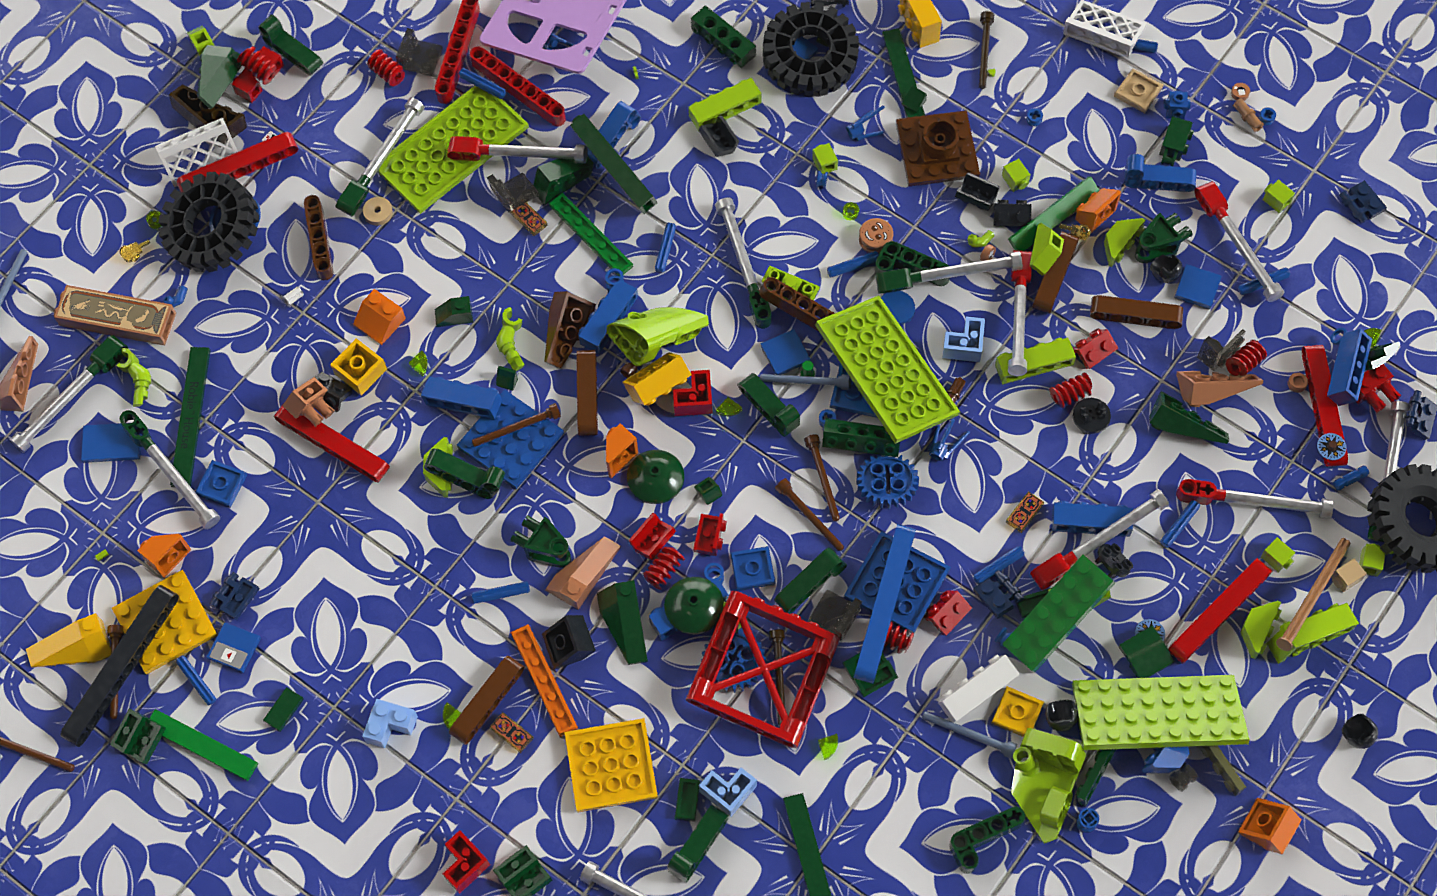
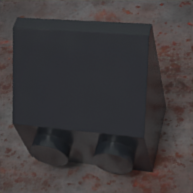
(568, 641)

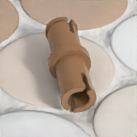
(1248, 115)

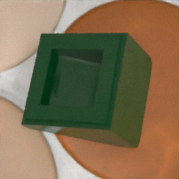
(914, 99)
(506, 378)
(708, 490)

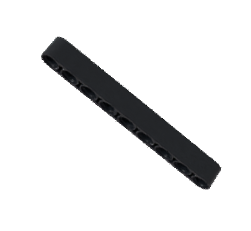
(119, 666)

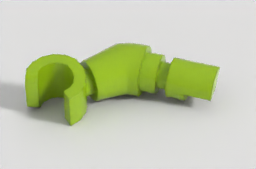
(505, 340)
(139, 374)

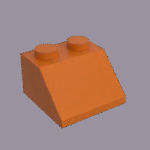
(1098, 208)
(378, 317)
(620, 449)
(164, 552)
(1270, 825)

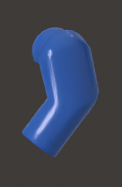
(178, 298)

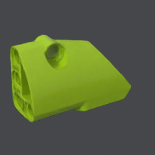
(646, 332)
(1046, 779)

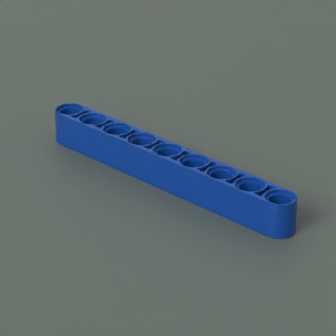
(884, 604)

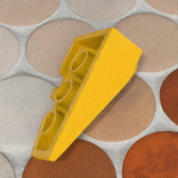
(76, 643)

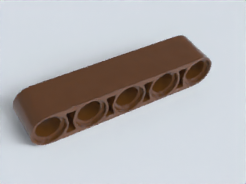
(321, 244)
(1055, 275)
(795, 299)
(1136, 312)
(587, 393)
(486, 700)

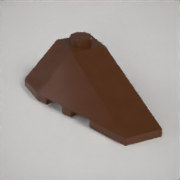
(566, 318)

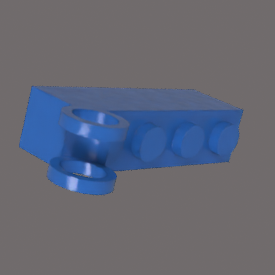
(610, 309)
(1349, 365)
(658, 617)

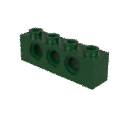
(706, 18)
(858, 438)

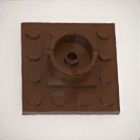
(937, 148)

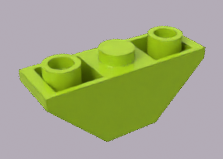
(200, 38)
(1122, 237)
(1046, 249)
(800, 285)
(436, 482)
(1258, 627)

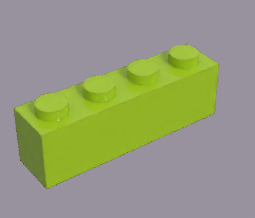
(725, 103)
(1040, 359)

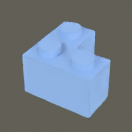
(965, 345)
(384, 719)
(730, 794)

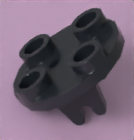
(1084, 420)
(1114, 560)

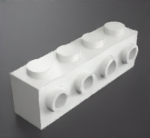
(978, 688)

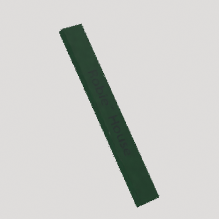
(191, 412)

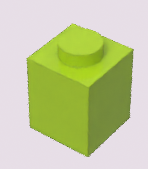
(825, 158)
(1016, 175)
(1278, 196)
(1278, 555)
(1372, 559)

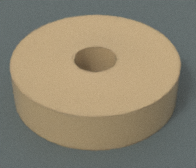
(381, 217)

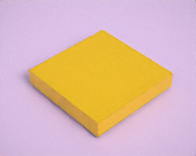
(1017, 711)

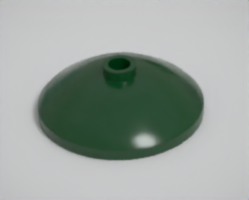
(655, 487)
(698, 616)

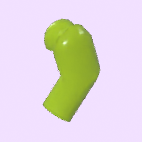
(975, 241)

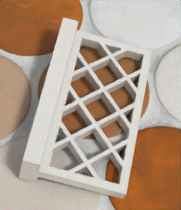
(1100, 36)
(191, 139)

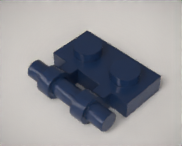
(1366, 199)
(1421, 415)
(993, 597)
(238, 599)

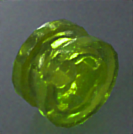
(848, 215)
(154, 225)

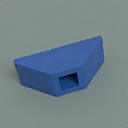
(1166, 759)

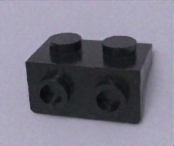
(719, 137)
(978, 192)
(1011, 214)
(336, 392)

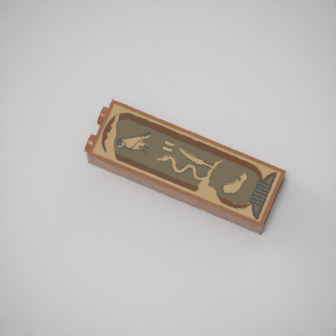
(115, 315)

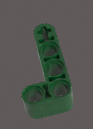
(289, 47)
(898, 260)
(781, 417)
(463, 474)
(810, 579)
(989, 835)
(696, 847)

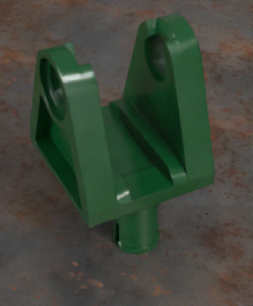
(1161, 238)
(544, 543)

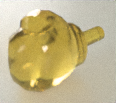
(1081, 231)
(132, 251)

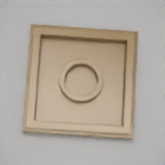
(1138, 90)

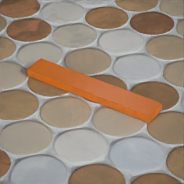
(544, 680)

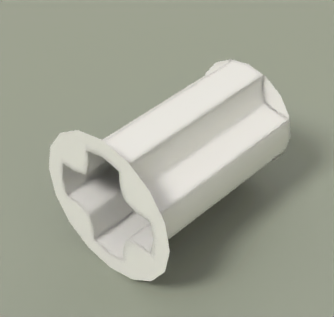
(292, 296)

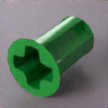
(807, 369)

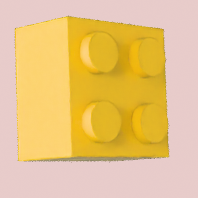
(358, 366)

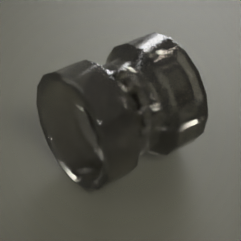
(1183, 777)

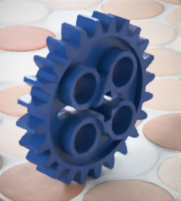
(869, 480)
(741, 664)

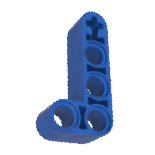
(615, 126)
(1158, 177)

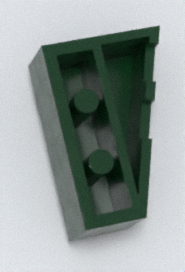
(559, 177)

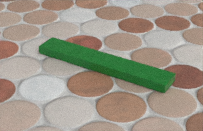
(1054, 214)
(590, 234)
(205, 746)

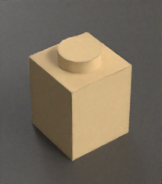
(1348, 575)

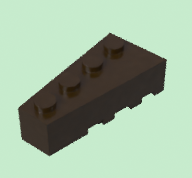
(188, 105)

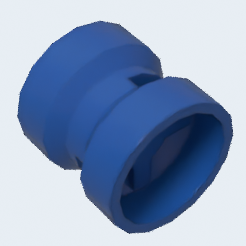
(1085, 823)

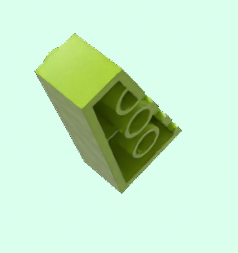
(1320, 625)

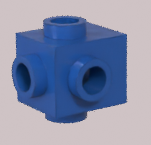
(1177, 104)

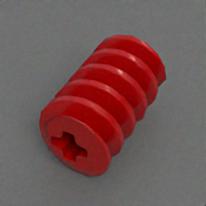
(257, 65)
(386, 68)
(1246, 358)
(1071, 389)
(662, 565)
(898, 639)

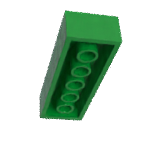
(1058, 613)

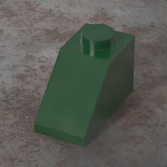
(454, 312)

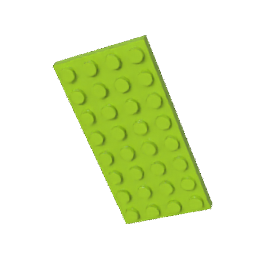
(420, 163)
(887, 369)
(1159, 712)

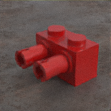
(1375, 381)

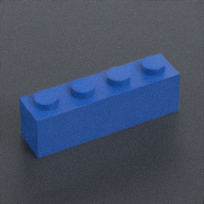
(461, 397)
(1087, 518)

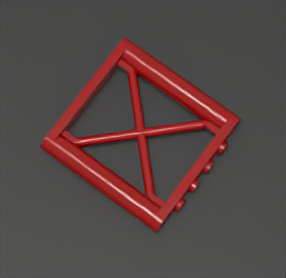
(822, 653)

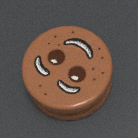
(875, 234)

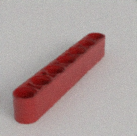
(454, 57)
(524, 89)
(249, 159)
(1324, 409)
(335, 444)
(1219, 610)

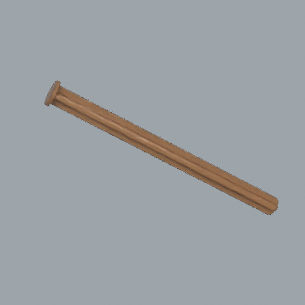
(1286, 640)

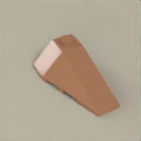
(17, 379)
(1206, 389)

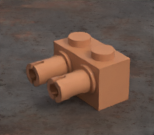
(305, 399)

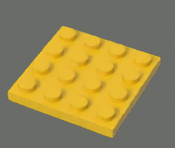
(182, 630)
(610, 765)

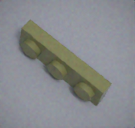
(1223, 767)

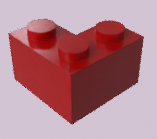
(695, 399)
(469, 862)

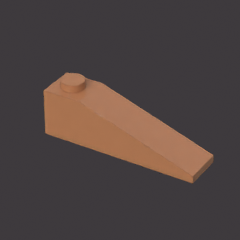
(580, 576)

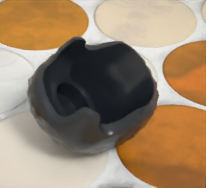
(1166, 268)
(1061, 715)
(1360, 731)

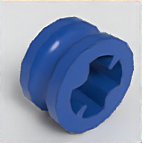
(1265, 120)
(1034, 122)
(822, 179)
(829, 413)
(1002, 636)

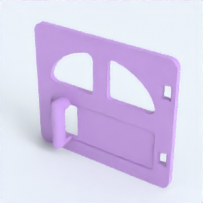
(582, 16)

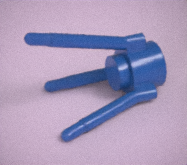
(553, 41)
(856, 129)
(939, 450)

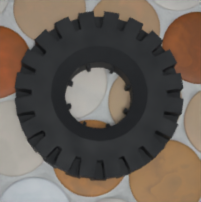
(810, 74)
(225, 240)
(1389, 516)

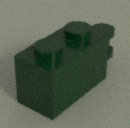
(1175, 140)

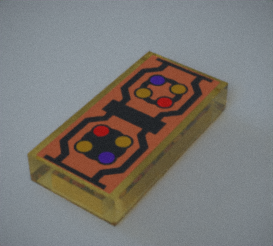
(529, 218)
(1025, 512)
(511, 732)

